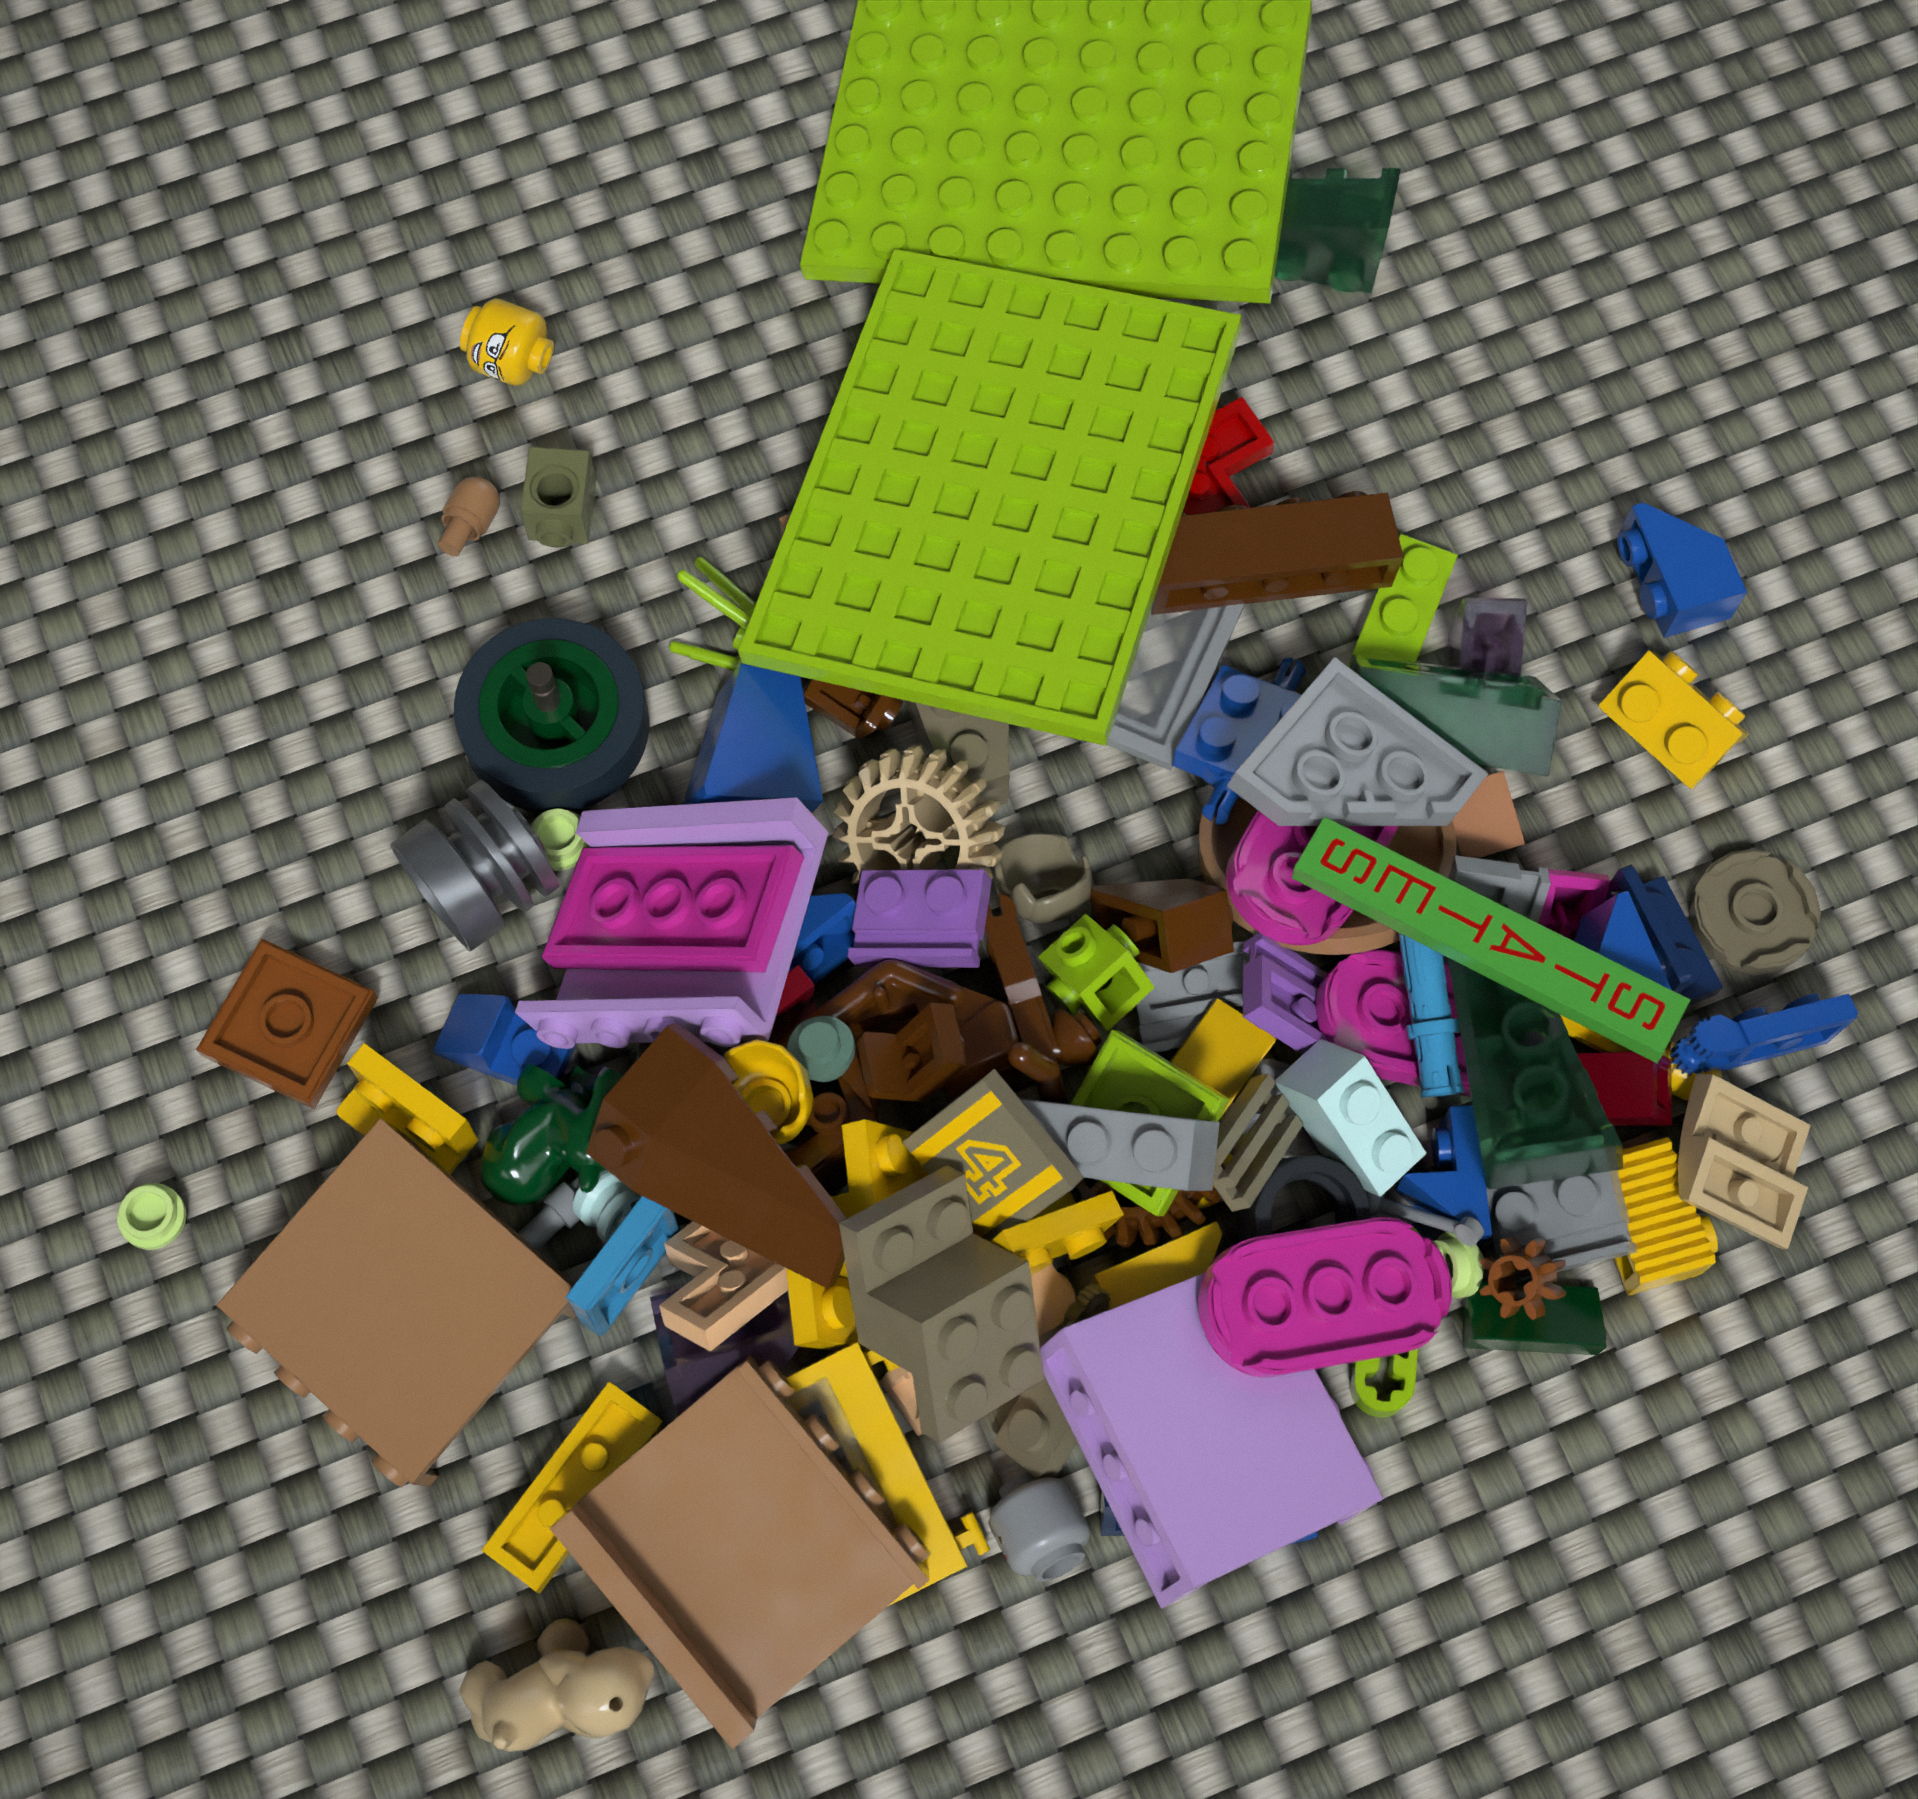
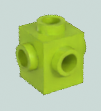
(1096, 972)

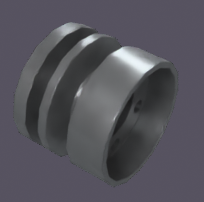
(476, 864)

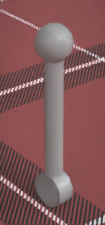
(1467, 1230)

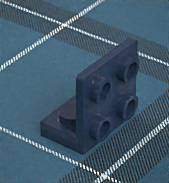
(1670, 935)

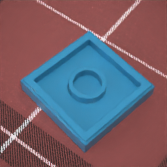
(622, 1265)

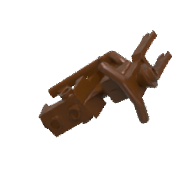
(995, 1035)

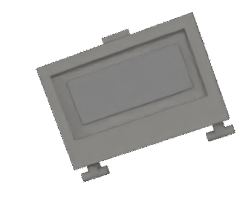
(1170, 680)

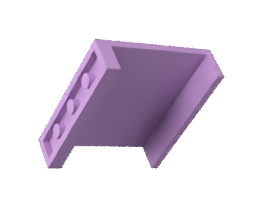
(711, 1005)
(1192, 1451)

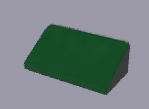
(1569, 1324)

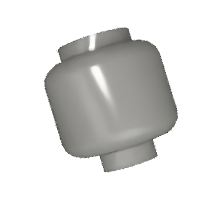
(1039, 1527)

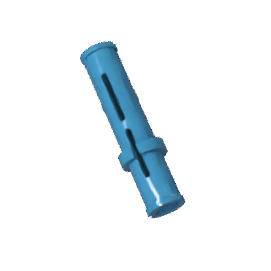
(1430, 1019)

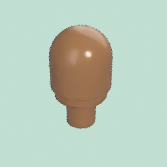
(468, 513)

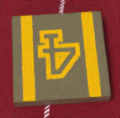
(1001, 1149)

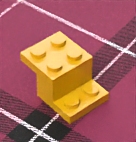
(876, 1169)

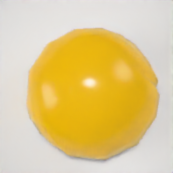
(775, 1083)

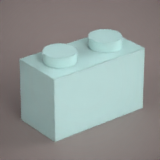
(1351, 1115)

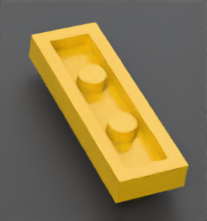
(596, 1446)

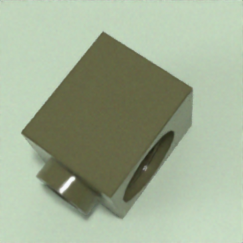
(552, 475)

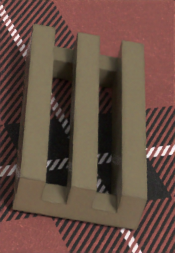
(1257, 1151)

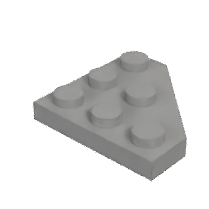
(1355, 761)

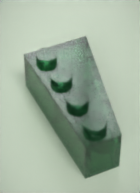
(1528, 1088)

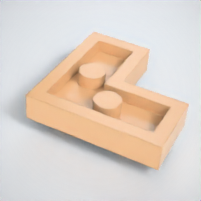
(727, 1286)

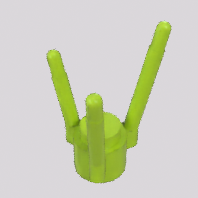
(723, 605)

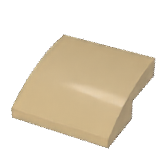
(1741, 1160)

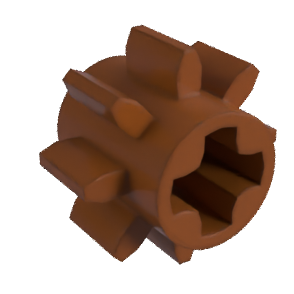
(1530, 1295)

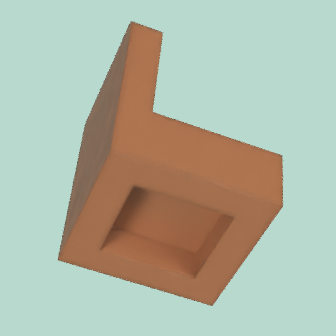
(1488, 820)

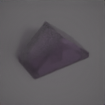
(1488, 634)

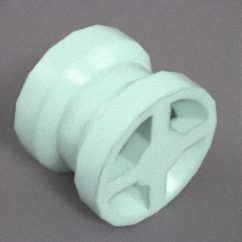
(605, 1205)

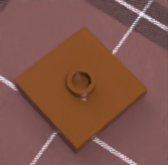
(287, 1023)

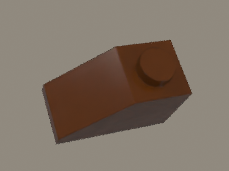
(1168, 920)

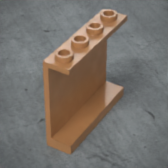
(396, 1303)
(742, 1547)

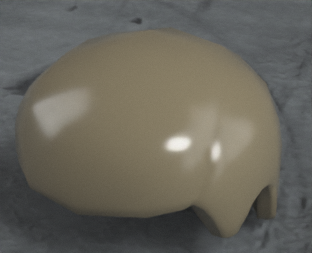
(1043, 877)

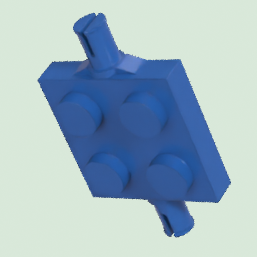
(1230, 727)

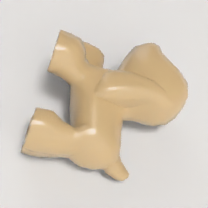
(562, 1689)

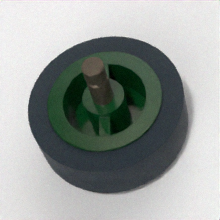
(552, 715)

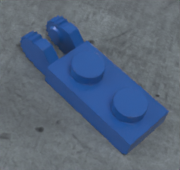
(1759, 1036)

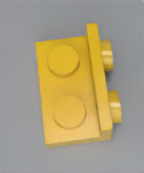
(404, 1103)

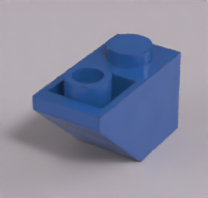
(1681, 570)

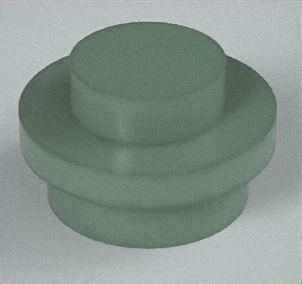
(823, 1047)

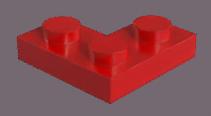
(1232, 444)

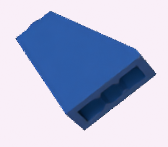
(757, 743)

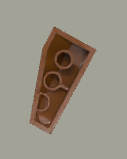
(698, 1149)

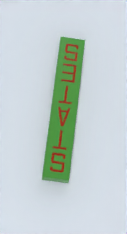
(1491, 939)

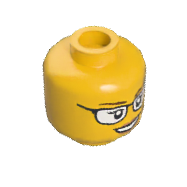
(506, 342)

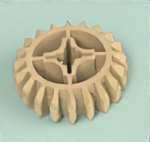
(924, 785)

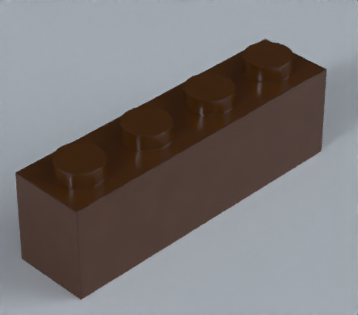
(1280, 552)

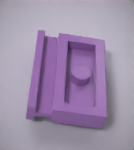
(920, 917)
(1281, 993)

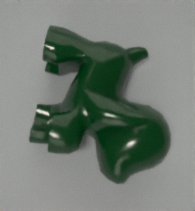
(536, 1149)

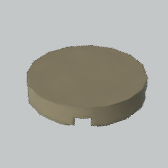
(1754, 912)

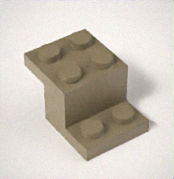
(942, 1302)

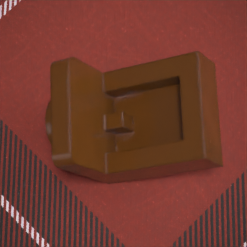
(851, 708)
(916, 1058)

